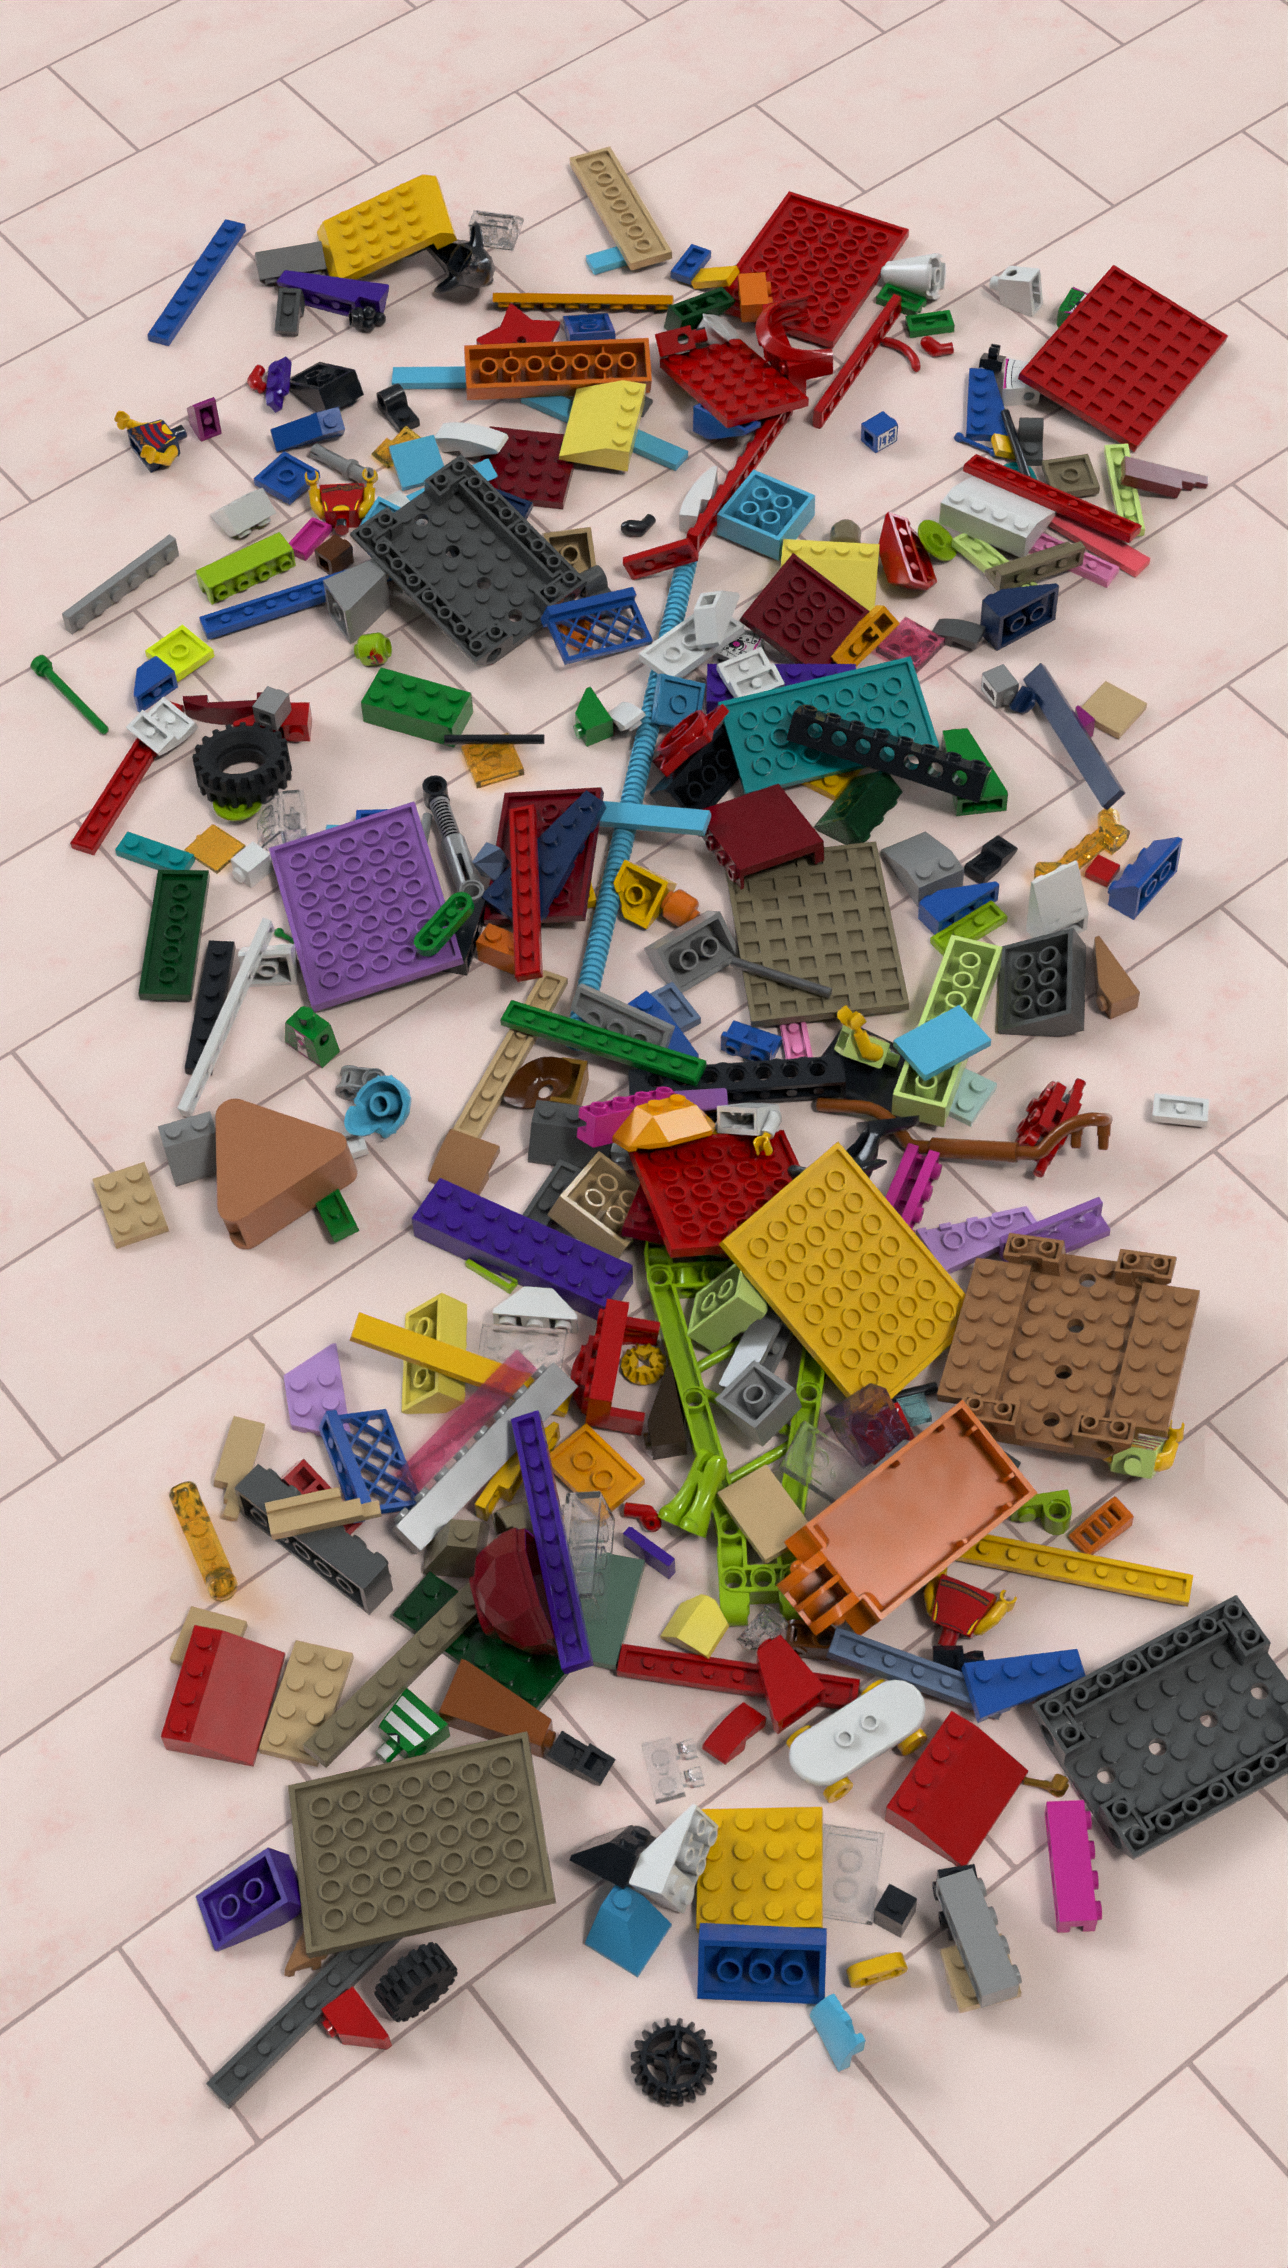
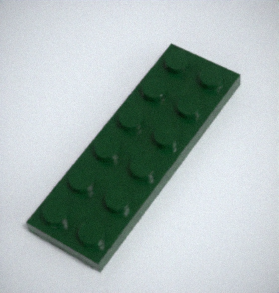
(174, 935)
(525, 1674)

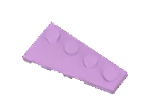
(963, 1242)

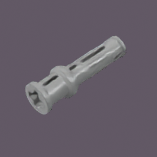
(350, 468)

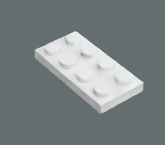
(677, 649)

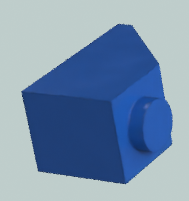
(153, 682)

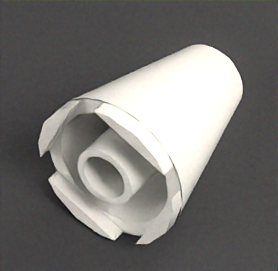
(917, 274)

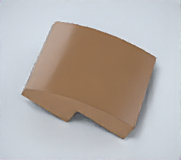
(464, 1161)

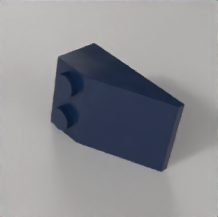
(1017, 612)

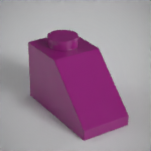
(204, 419)

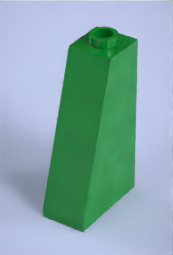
(995, 795)

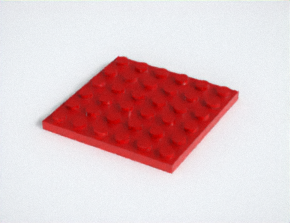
(710, 1187)

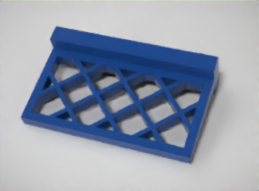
(586, 609)
(346, 1462)

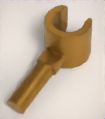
(1056, 1787)

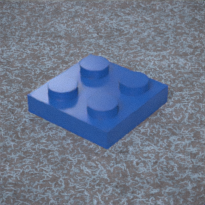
(285, 477)

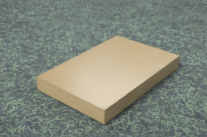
(763, 1512)

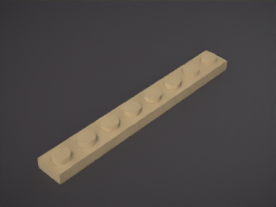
(507, 1060)

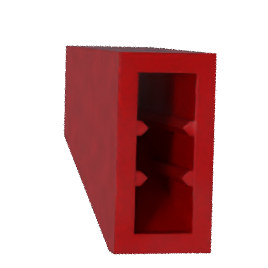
(787, 1683)

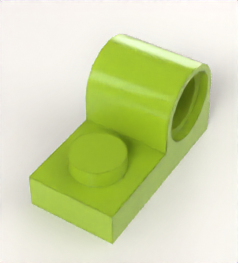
(1045, 1505)

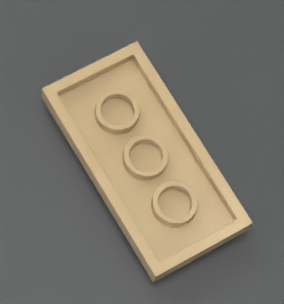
(305, 1700)

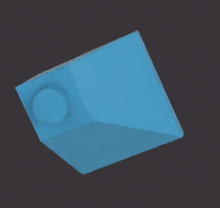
(627, 1930)

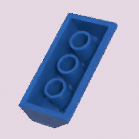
(761, 1963)

